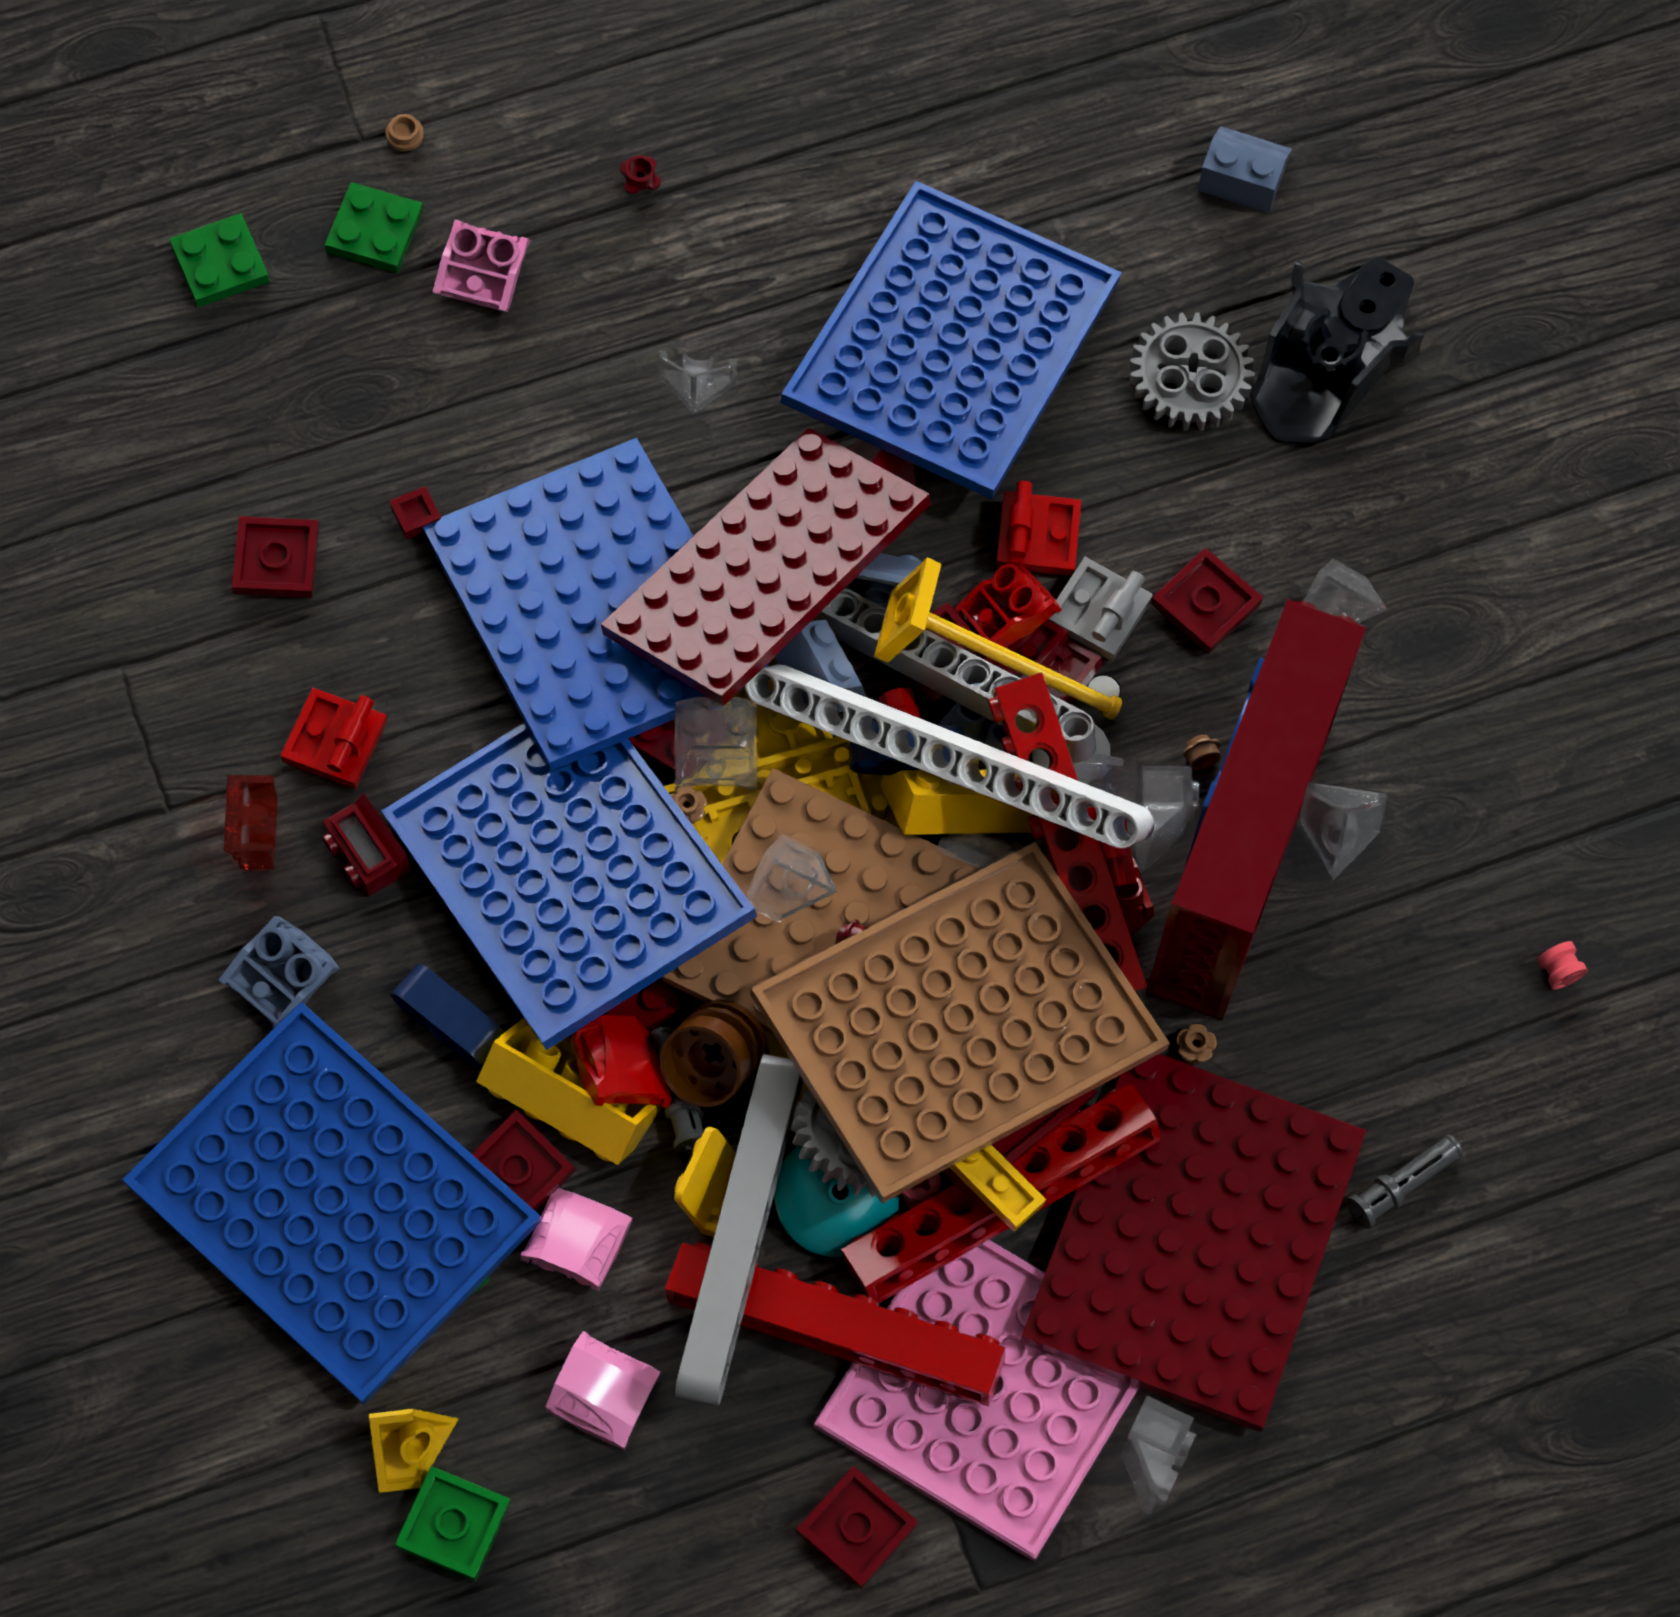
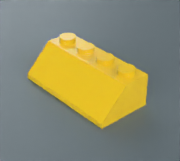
(938, 806)
(551, 1091)

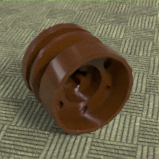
(712, 1053)

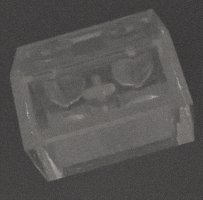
(1152, 1447)

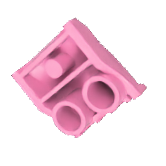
(480, 266)
(577, 1238)
(601, 1390)

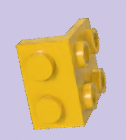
(705, 1180)

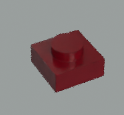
(414, 511)

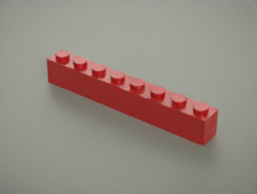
(854, 1328)

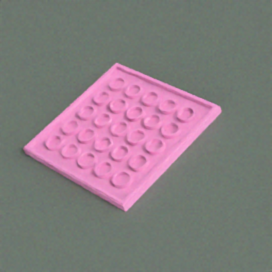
(993, 1465)

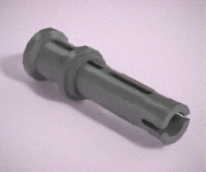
(683, 1115)
(1387, 1187)

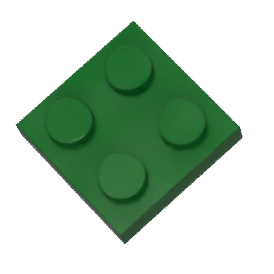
(374, 227)
(219, 260)
(453, 1523)

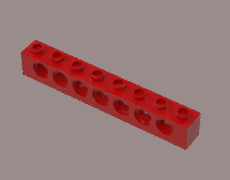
(1033, 696)
(957, 1234)

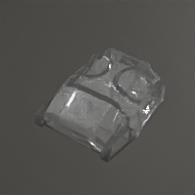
(715, 743)
(980, 848)

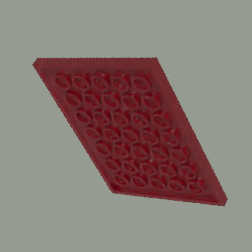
(1201, 1247)

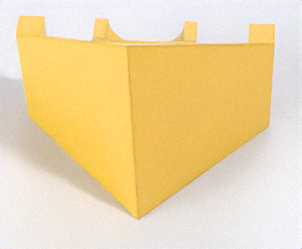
(407, 1446)

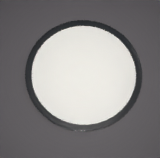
(1106, 685)

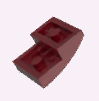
(1052, 648)

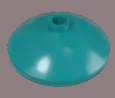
(819, 1219)

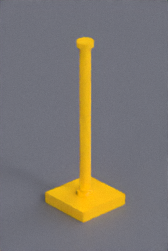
(909, 616)

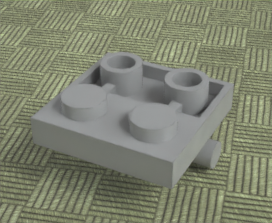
(1101, 607)

